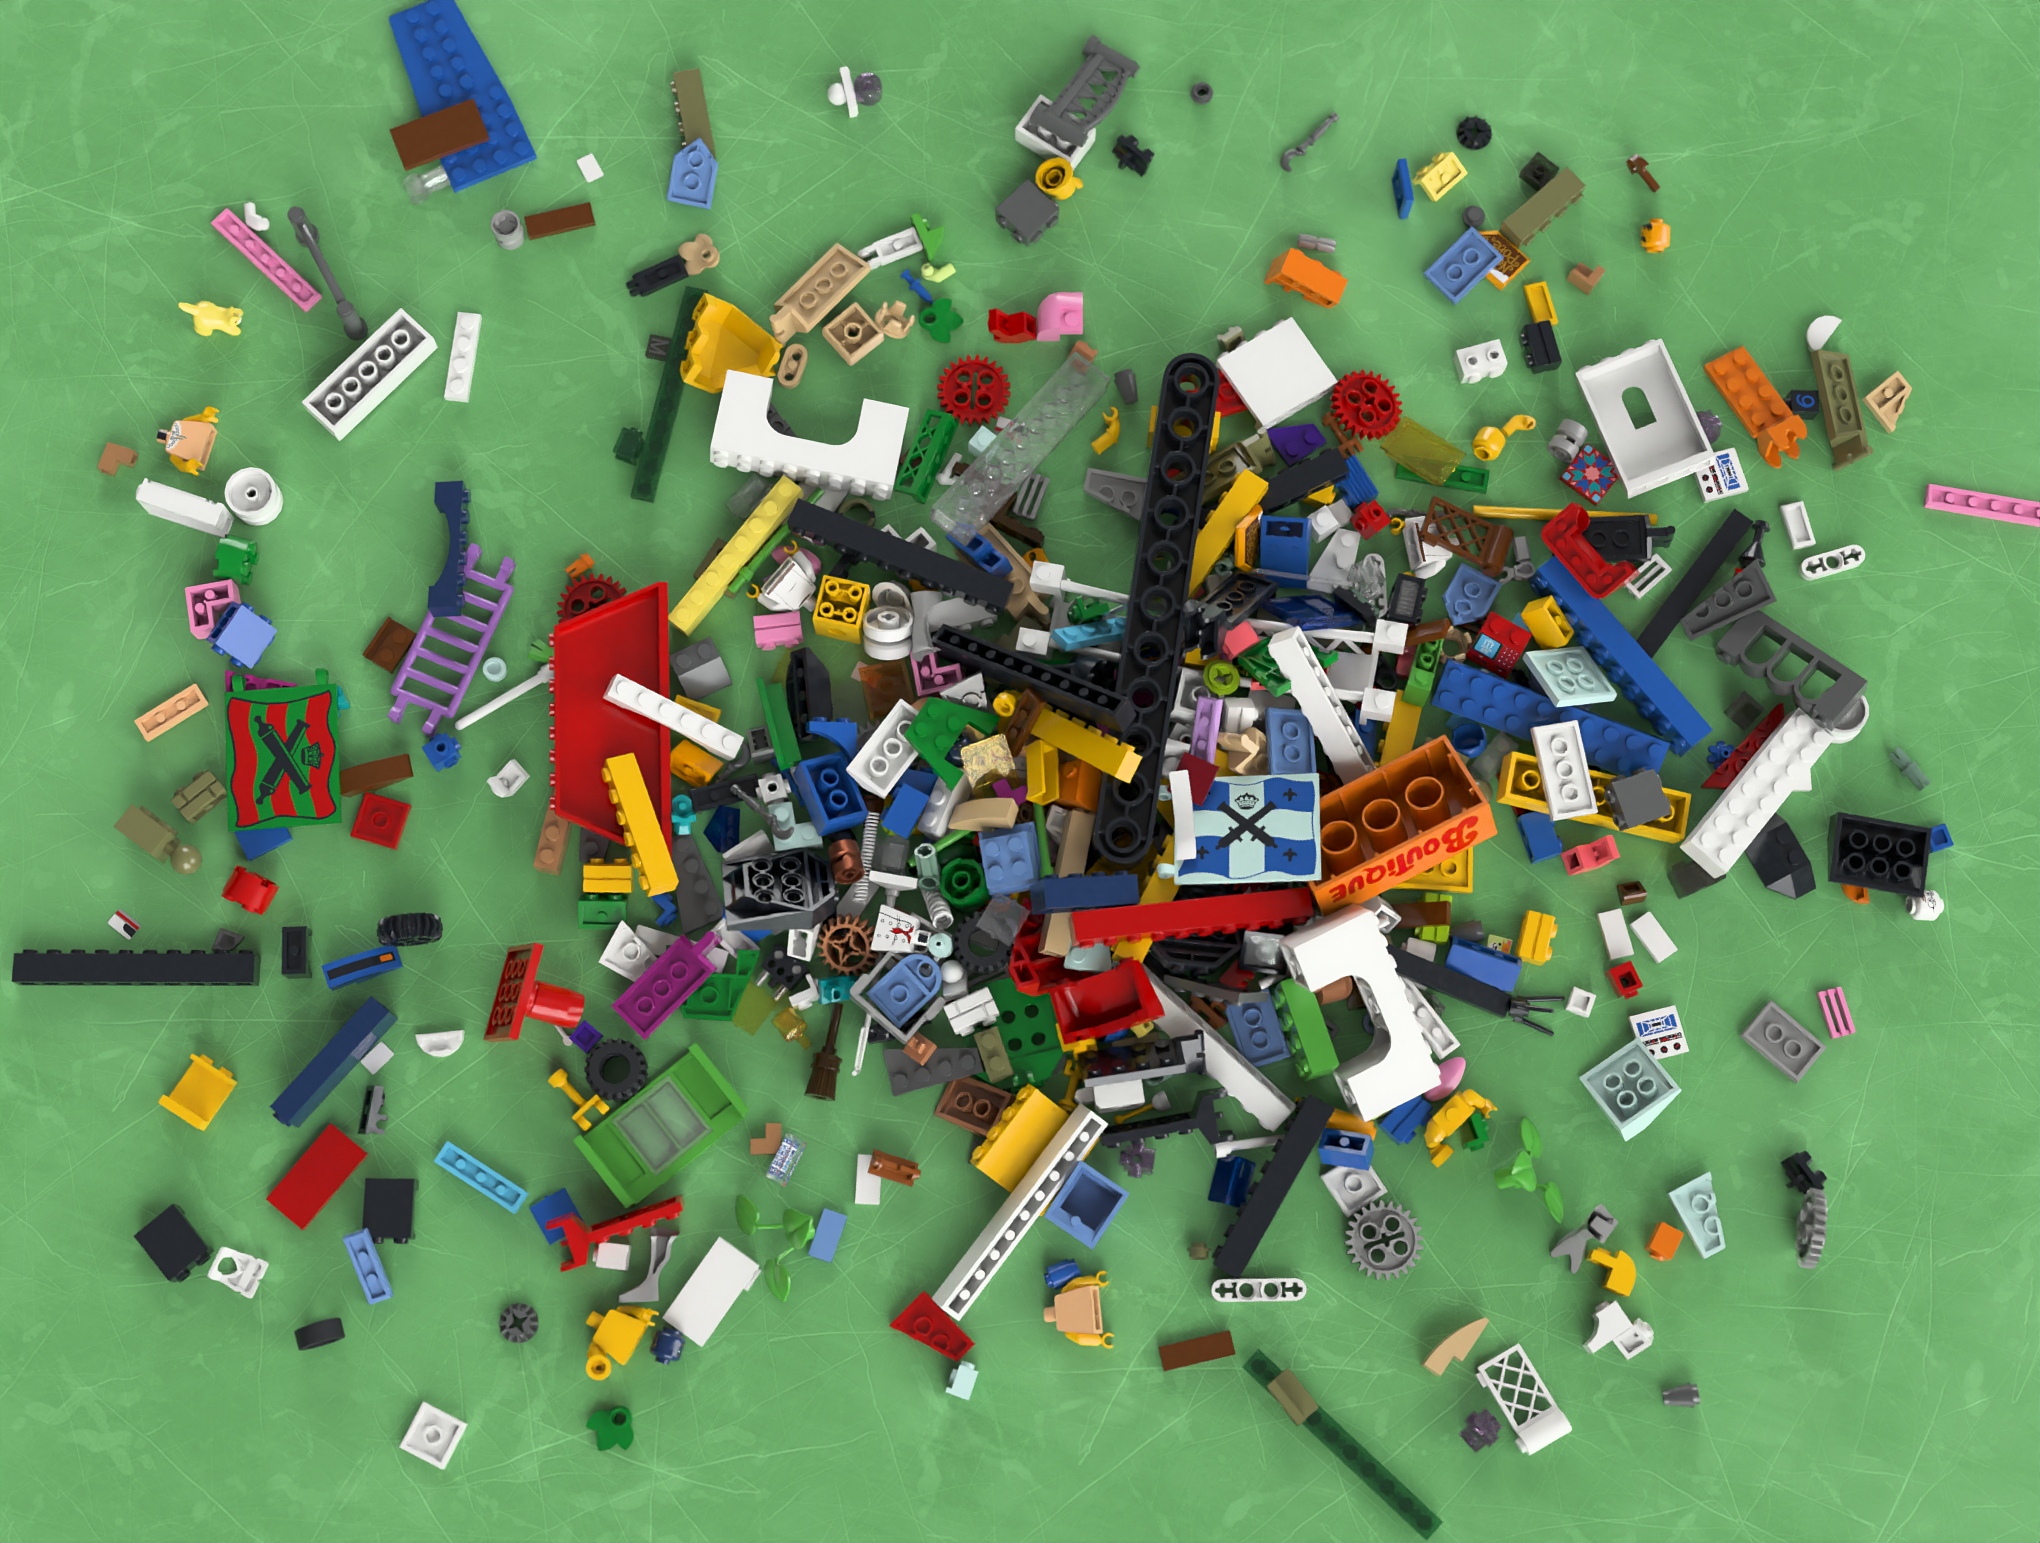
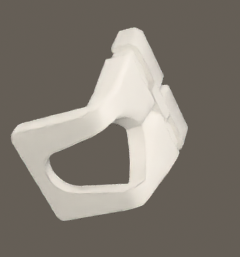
(248, 1274)

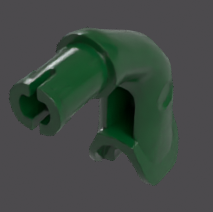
(952, 852)

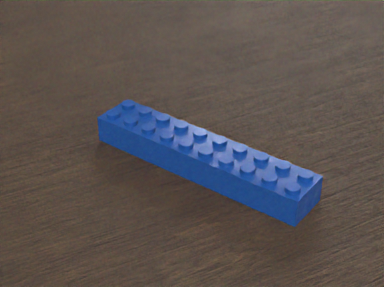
(1622, 659)
(1519, 709)

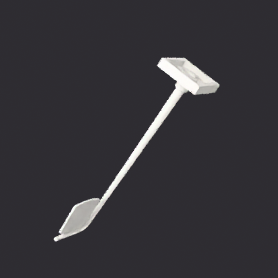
(893, 886)

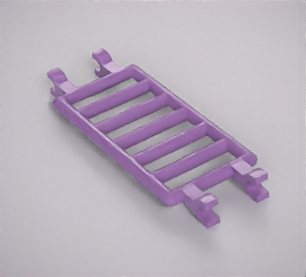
(500, 583)

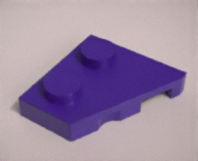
(1296, 442)

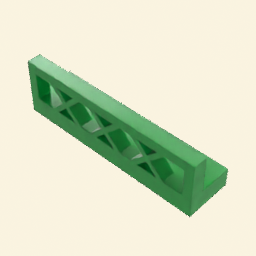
(933, 457)
(779, 724)

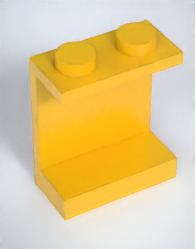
(200, 1092)

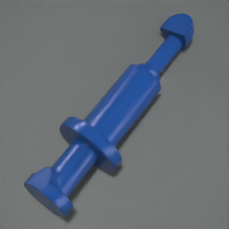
(917, 287)
(786, 775)

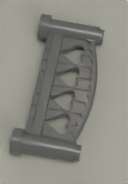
(1099, 59)
(308, 236)

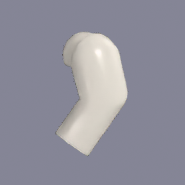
(254, 220)

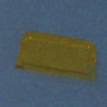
(1422, 451)
(987, 764)

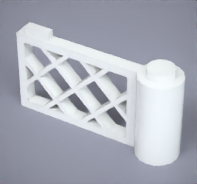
(1540, 1429)

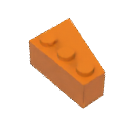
(1307, 277)
(1078, 786)

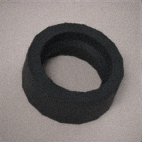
(319, 1334)

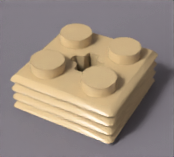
(856, 321)

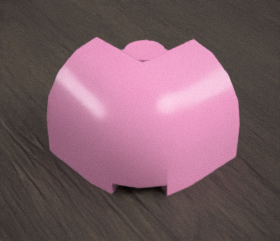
(1060, 315)

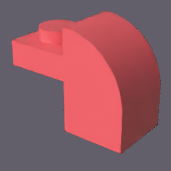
(1239, 640)
(1590, 856)

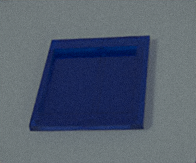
(1311, 612)

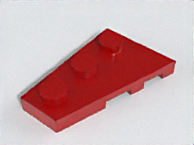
(934, 1327)

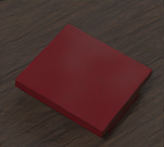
(1200, 776)

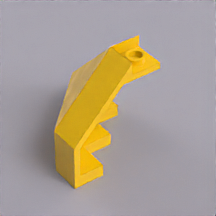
(724, 341)

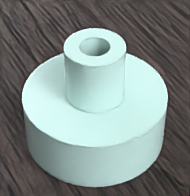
(944, 949)

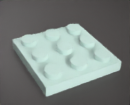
(1569, 676)

